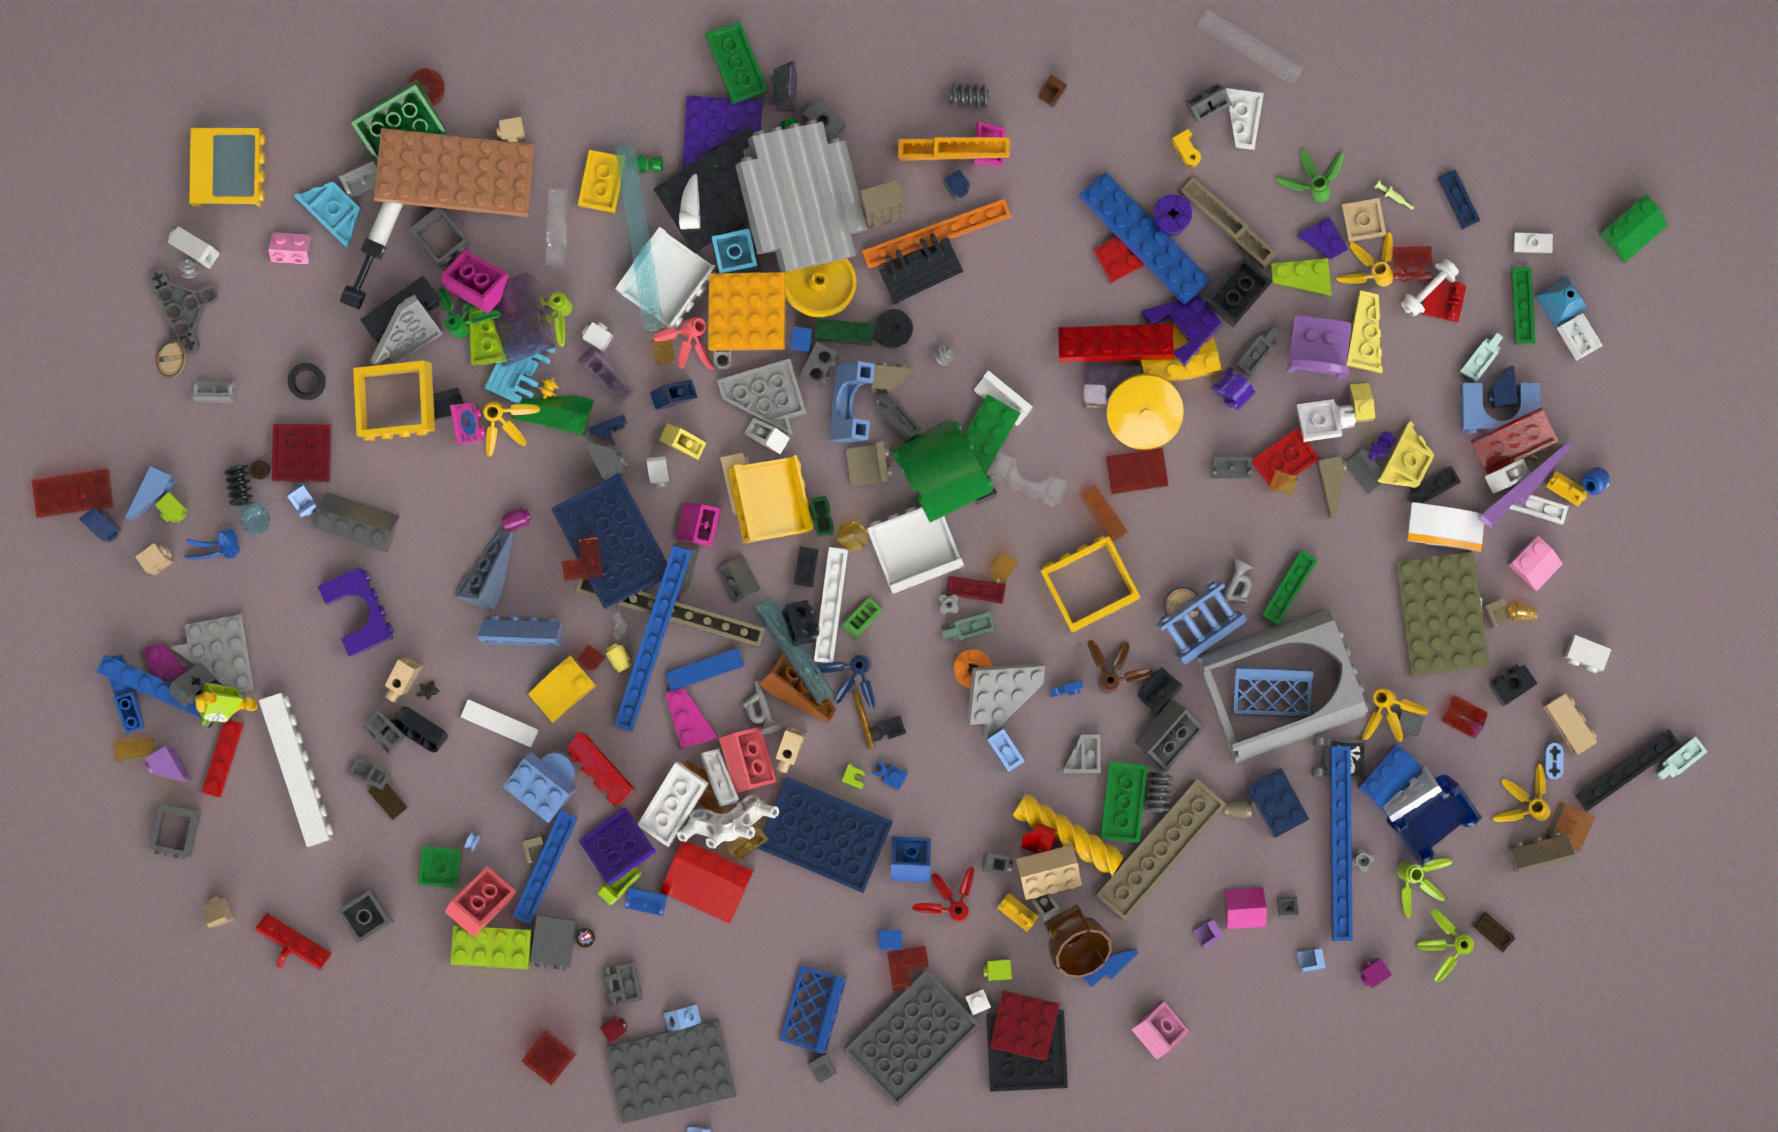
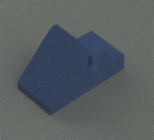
(604, 429)

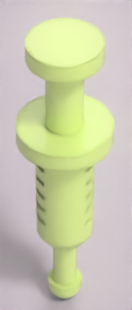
(1392, 194)

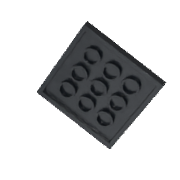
(1020, 1072)

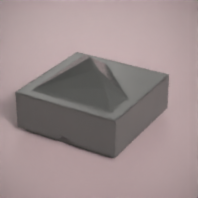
(1287, 907)

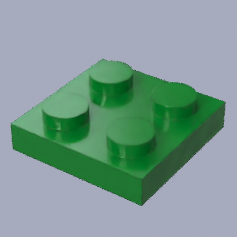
(439, 867)

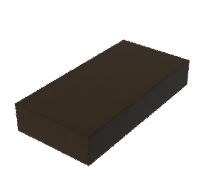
(388, 801)
(1494, 932)

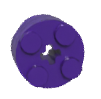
(1179, 207)
(1233, 388)

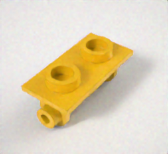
(1567, 488)
(1017, 912)

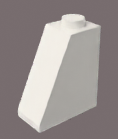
(193, 247)

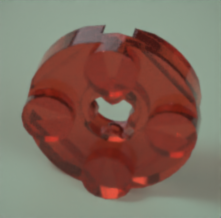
(437, 86)

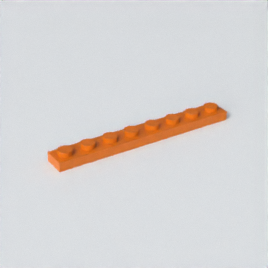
(948, 228)

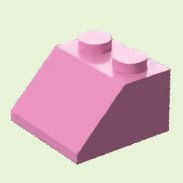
(1536, 563)
(1160, 1030)

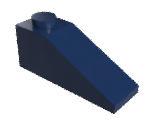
(101, 524)

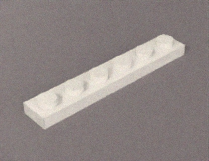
(831, 605)

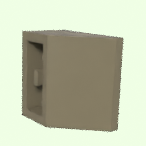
(889, 378)

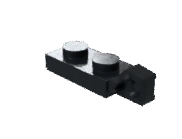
(1435, 485)

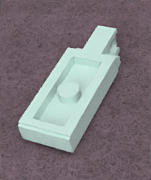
(1482, 358)
(1682, 758)

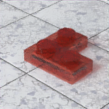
(589, 564)
(901, 961)

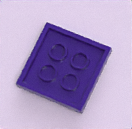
(617, 846)

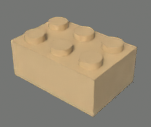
(1049, 872)

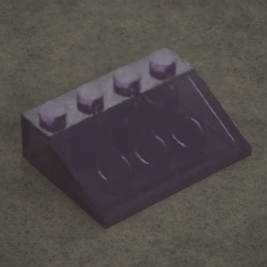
(523, 320)

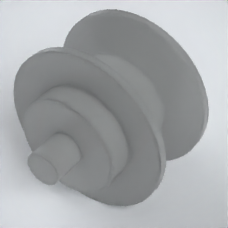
(188, 268)
(944, 355)

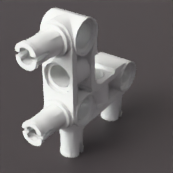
(729, 825)

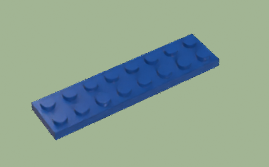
(1144, 239)

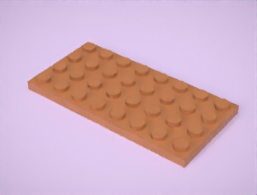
(454, 172)

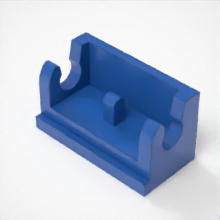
(646, 901)

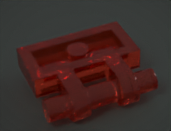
(1412, 257)

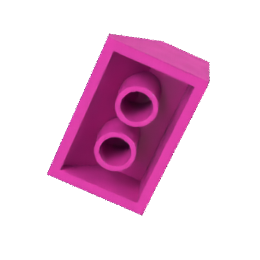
(475, 281)

